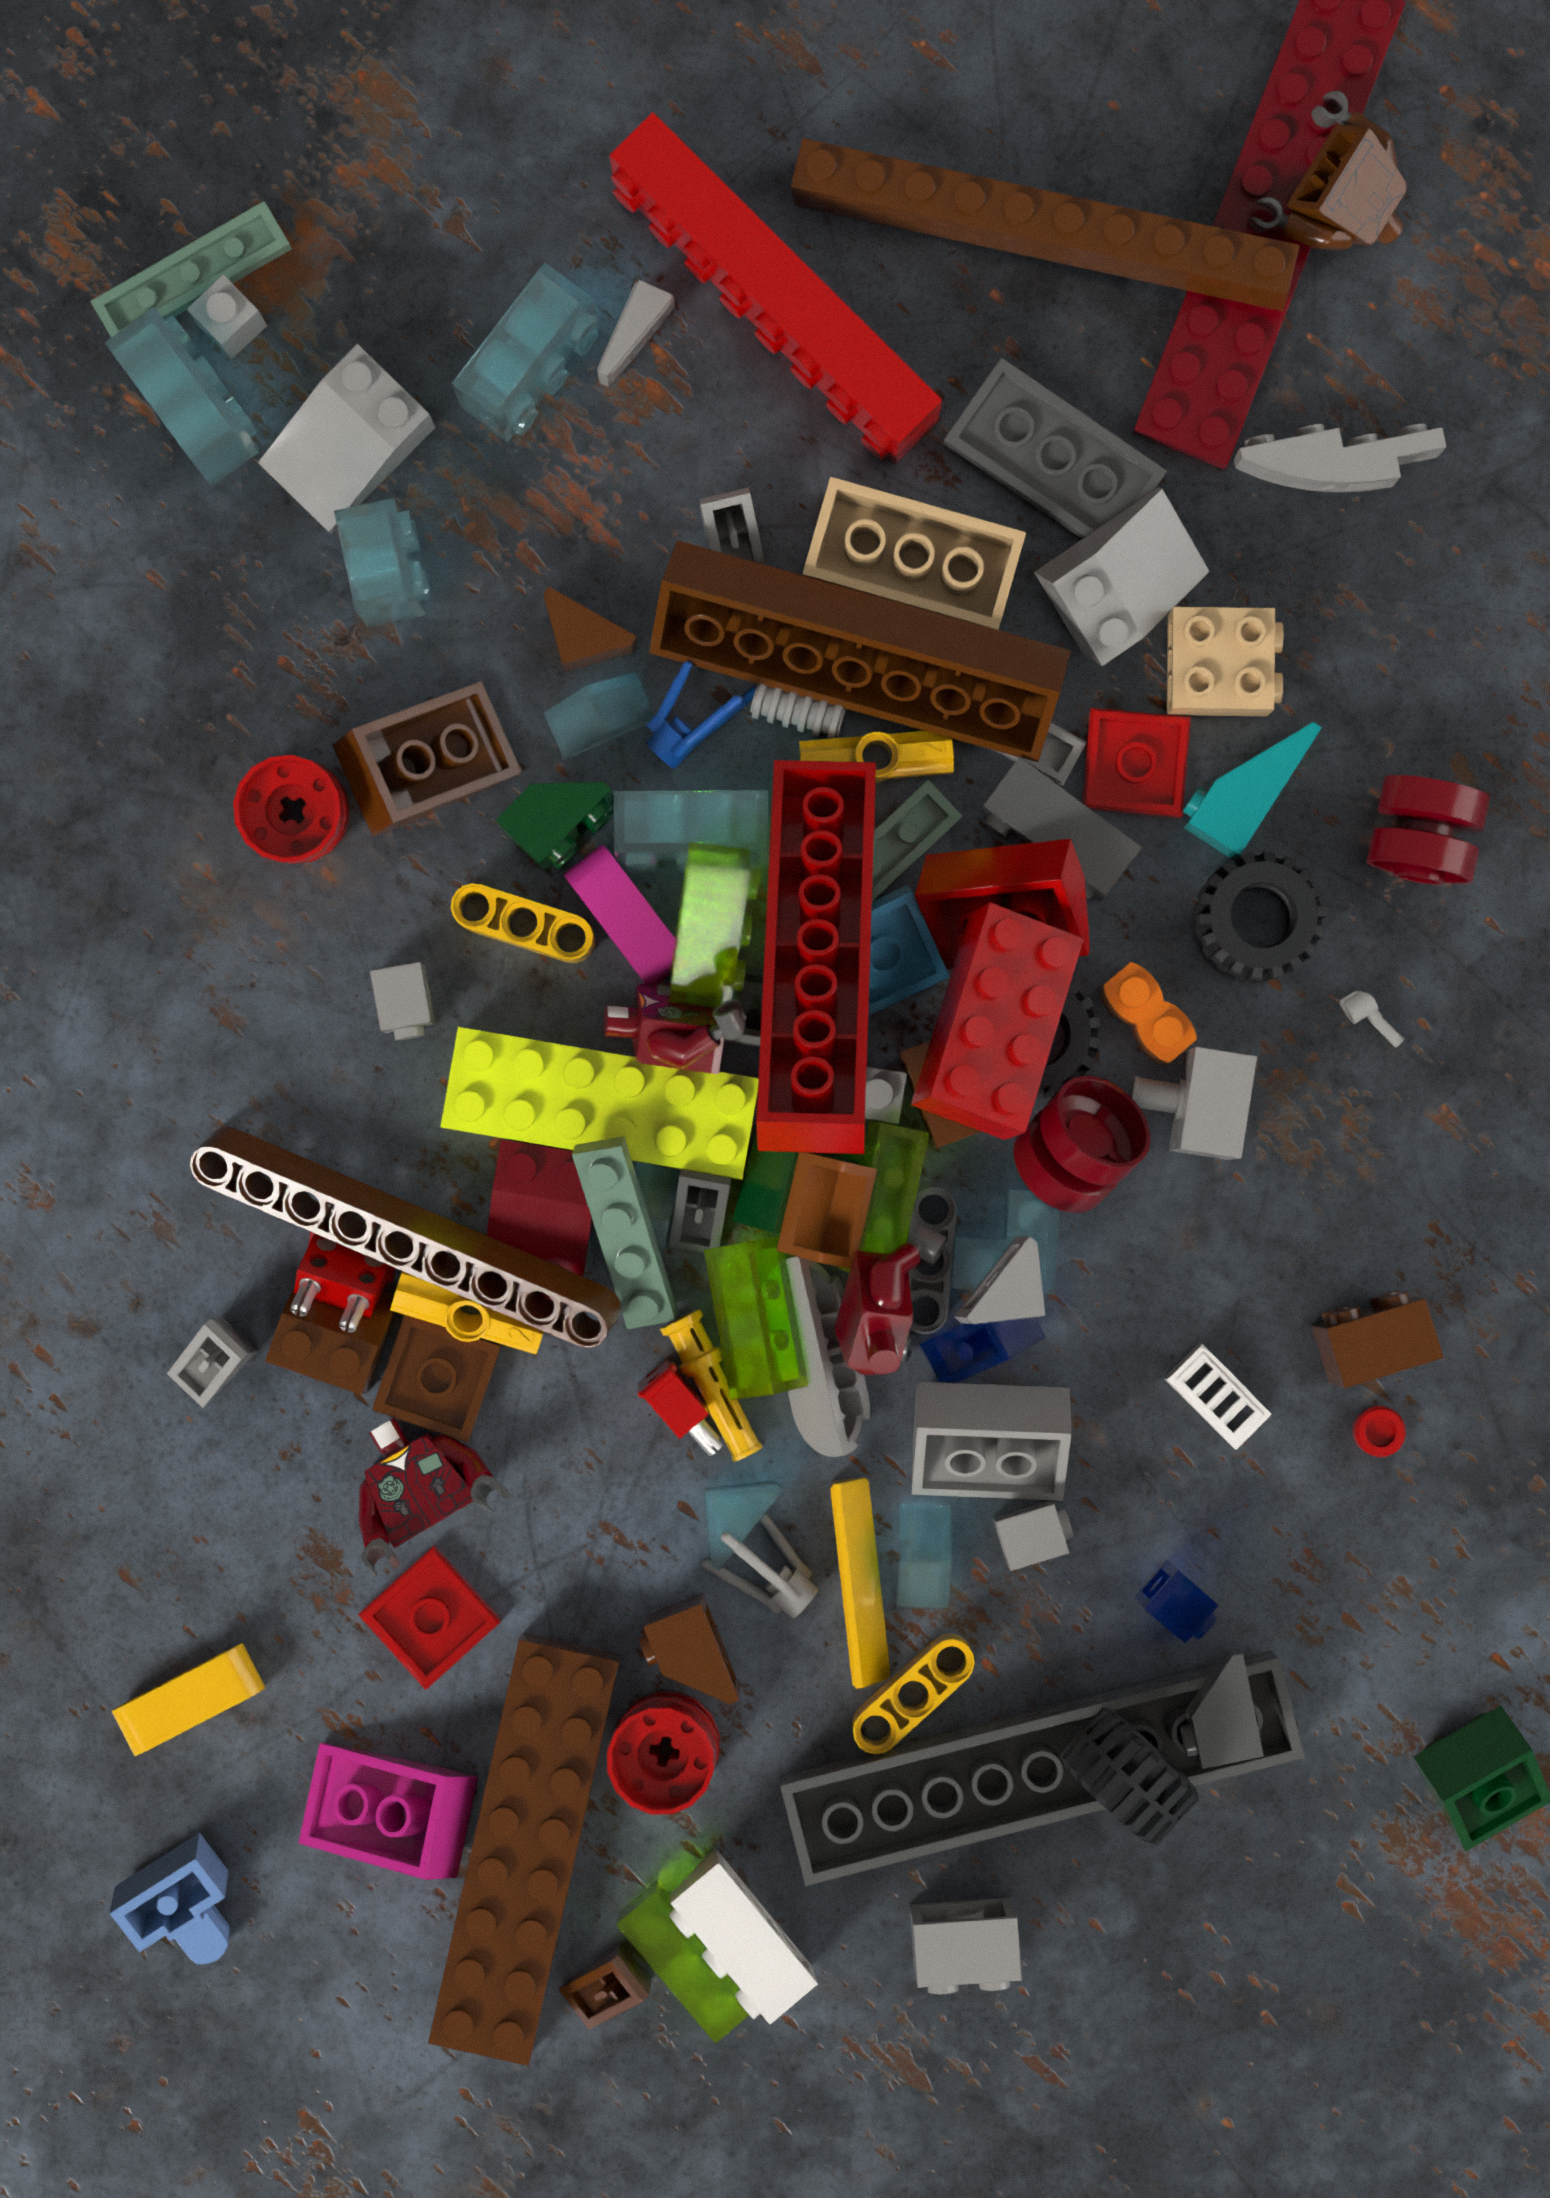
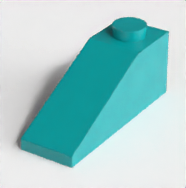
(1241, 798)

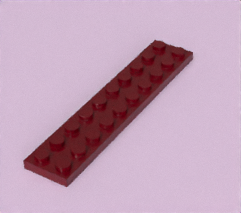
(1225, 344)

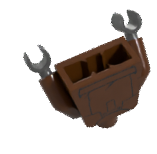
(1348, 187)

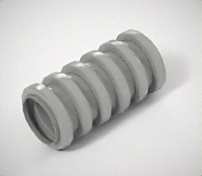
(797, 710)

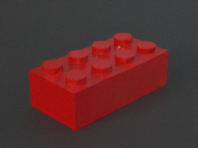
(997, 1021)

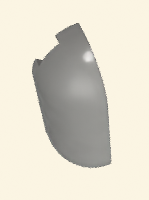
(837, 1397)

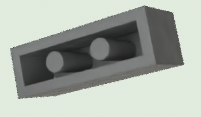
(1041, 811)

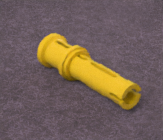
(701, 1362)

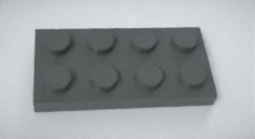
(1050, 452)

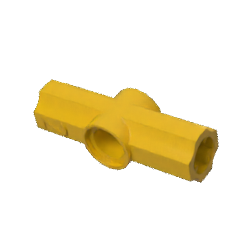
(909, 752)
(442, 1307)

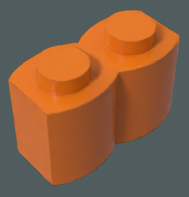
(1156, 1025)

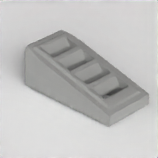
(638, 322)

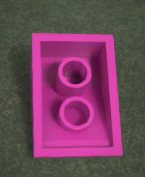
(388, 1811)

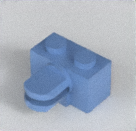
(176, 1901)

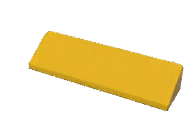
(860, 1581)

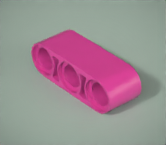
(623, 914)

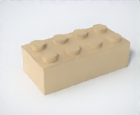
(914, 553)

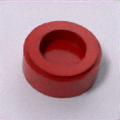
(1379, 1431)

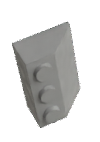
(991, 1441)

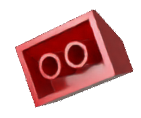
(1027, 878)

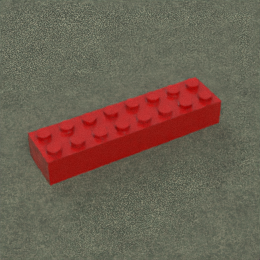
(773, 290)
(817, 958)

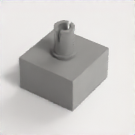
(1206, 1103)

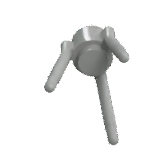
(789, 1588)

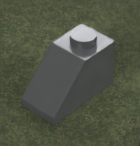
(1223, 1716)

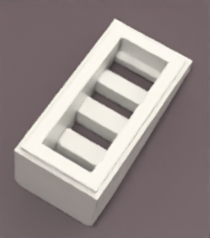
(1188, 1366)

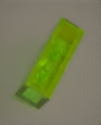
(712, 924)
(899, 1160)
(755, 1318)
(680, 1962)

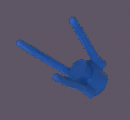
(677, 739)

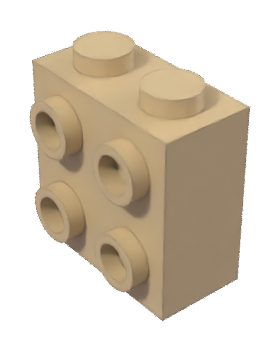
(1223, 661)

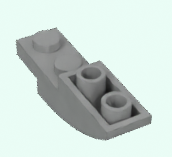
(1320, 462)

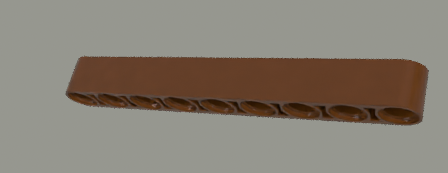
(430, 1236)

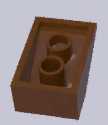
(426, 758)

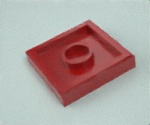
(1136, 762)
(430, 1617)

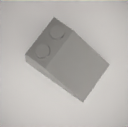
(346, 438)
(1123, 577)

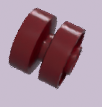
(1430, 816)
(1082, 1144)

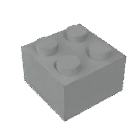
(965, 1944)

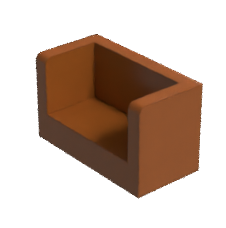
(826, 1209)

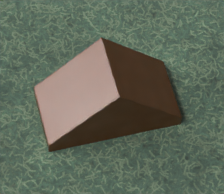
(583, 634)
(607, 1986)

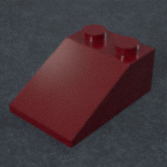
(540, 1206)

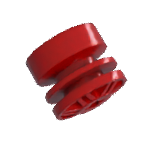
(262, 809)
(657, 1781)

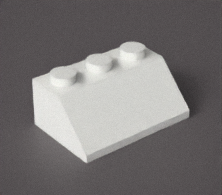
(741, 1939)

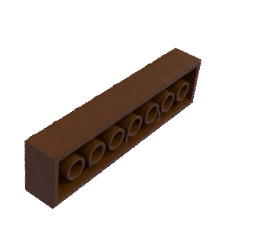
(858, 651)
(524, 1849)

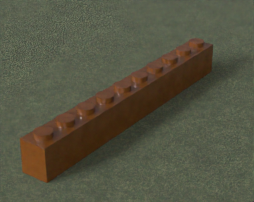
(1044, 224)

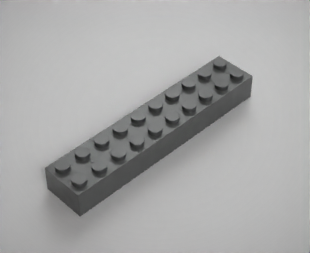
(1002, 1774)

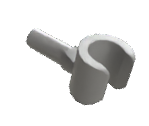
(1362, 1005)

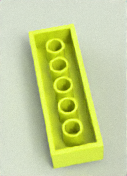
(585, 1095)

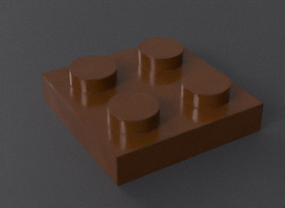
(436, 1378)

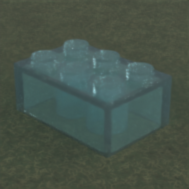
(527, 353)
(185, 394)
(660, 824)

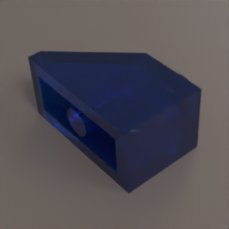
(977, 1347)
(1178, 1603)

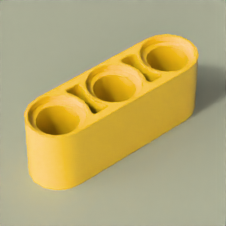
(502, 909)
(188, 1699)
(905, 1717)

